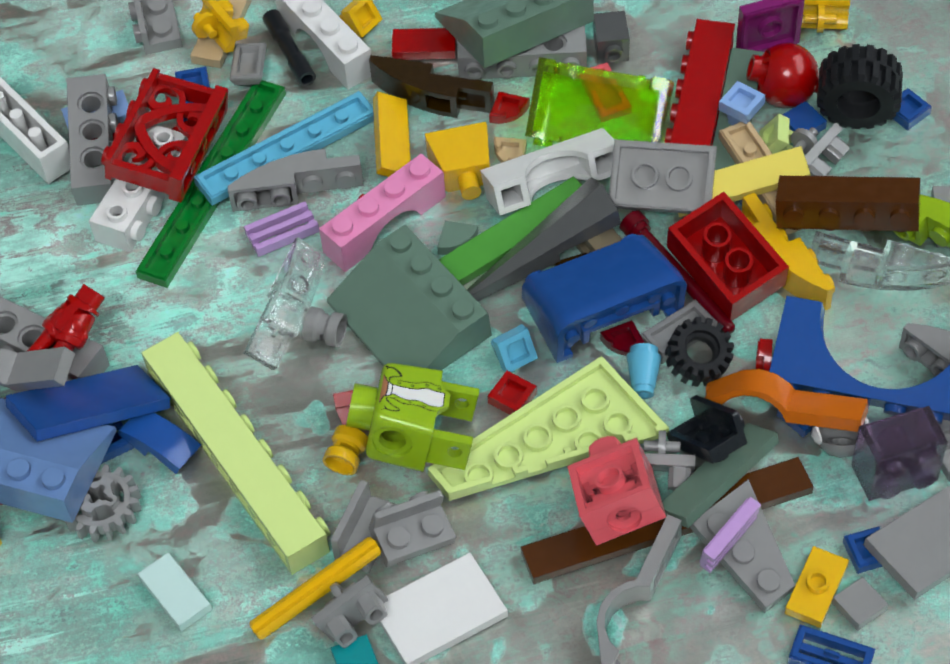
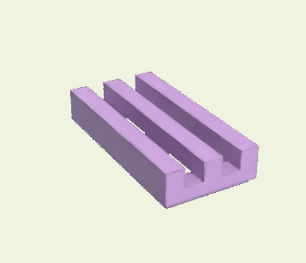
(279, 225)
(729, 534)

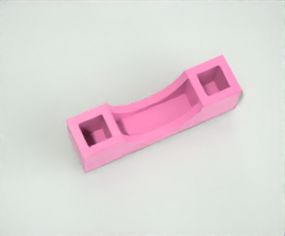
(354, 230)

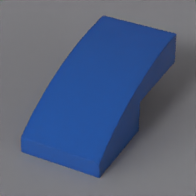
(161, 439)

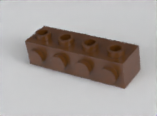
(848, 203)

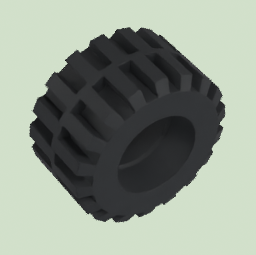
(860, 86)

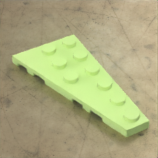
(552, 431)

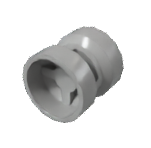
(324, 327)

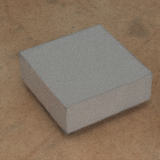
(860, 603)

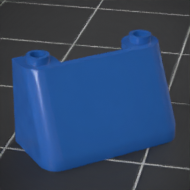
(601, 291)

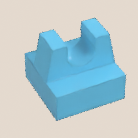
(514, 348)

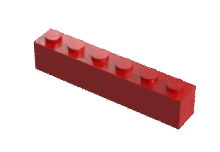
(702, 85)

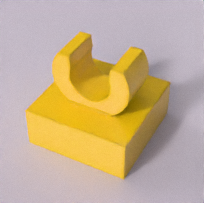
(361, 16)

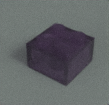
(899, 453)

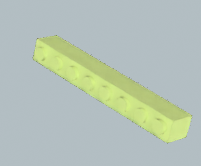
(237, 454)

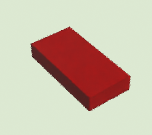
(423, 44)

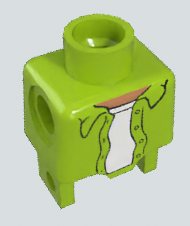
(404, 413)

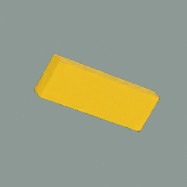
(390, 133)

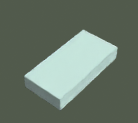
(174, 591)

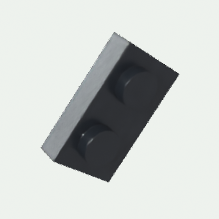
(711, 432)

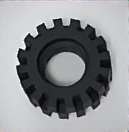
(708, 334)

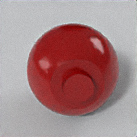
(784, 74)

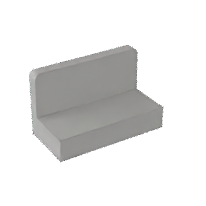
(356, 521)

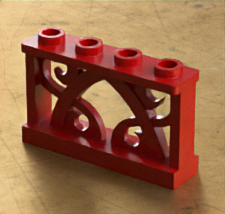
(207, 110)

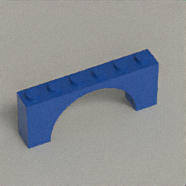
(808, 366)

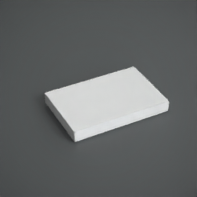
(441, 610)

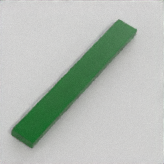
(194, 211)

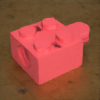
(615, 489)

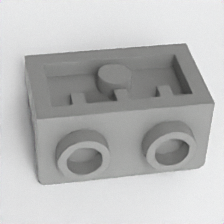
(156, 25)
(411, 527)

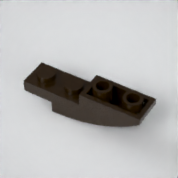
(430, 91)

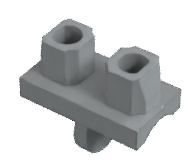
(829, 145)
(677, 465)
(350, 607)

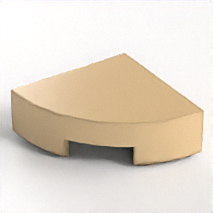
(509, 148)

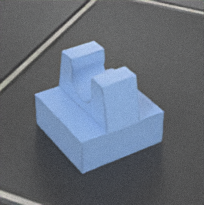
(741, 103)

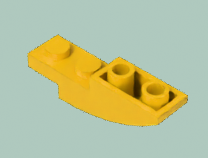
(804, 275)

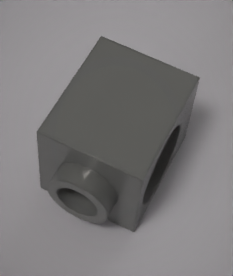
(611, 37)

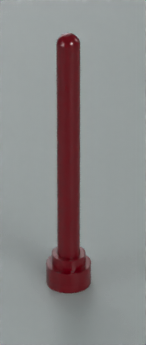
(638, 224)

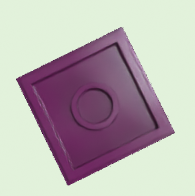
(769, 23)

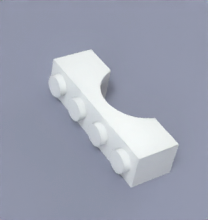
(340, 45)
(515, 181)

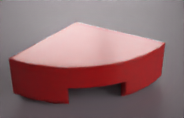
(508, 108)
(764, 354)

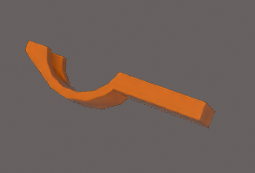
(795, 405)

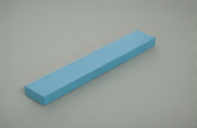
(303, 136)

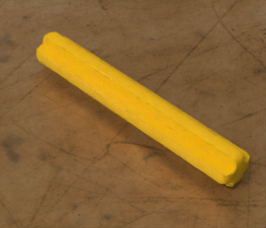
(314, 588)

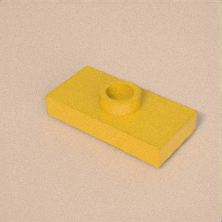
(816, 587)

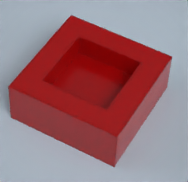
(511, 393)

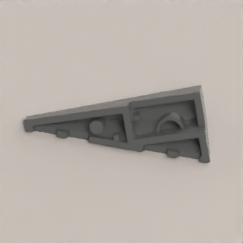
(576, 220)

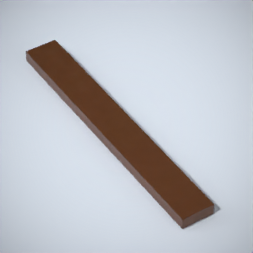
(577, 549)

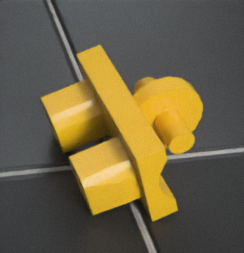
(825, 14)
(217, 23)

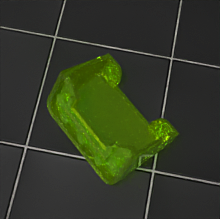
(584, 99)

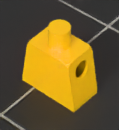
(461, 156)

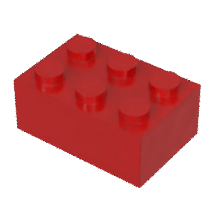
(727, 256)

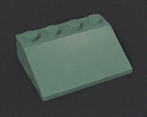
(507, 27)
(410, 305)

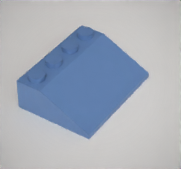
(51, 473)

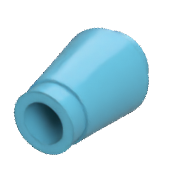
(643, 368)

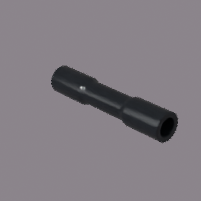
(296, 60)

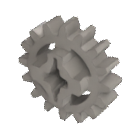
(102, 507)

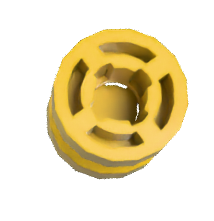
(345, 451)

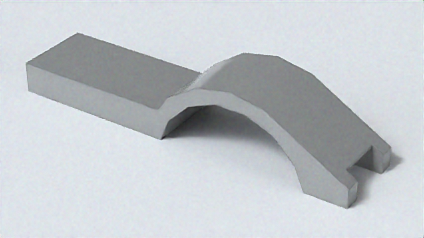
(35, 368)
(640, 589)

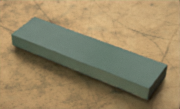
(713, 480)

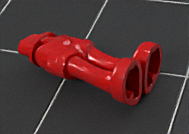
(70, 322)

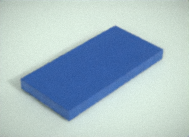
(87, 402)

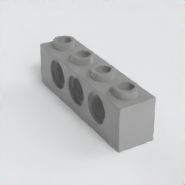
(564, 49)
(84, 96)
(22, 327)

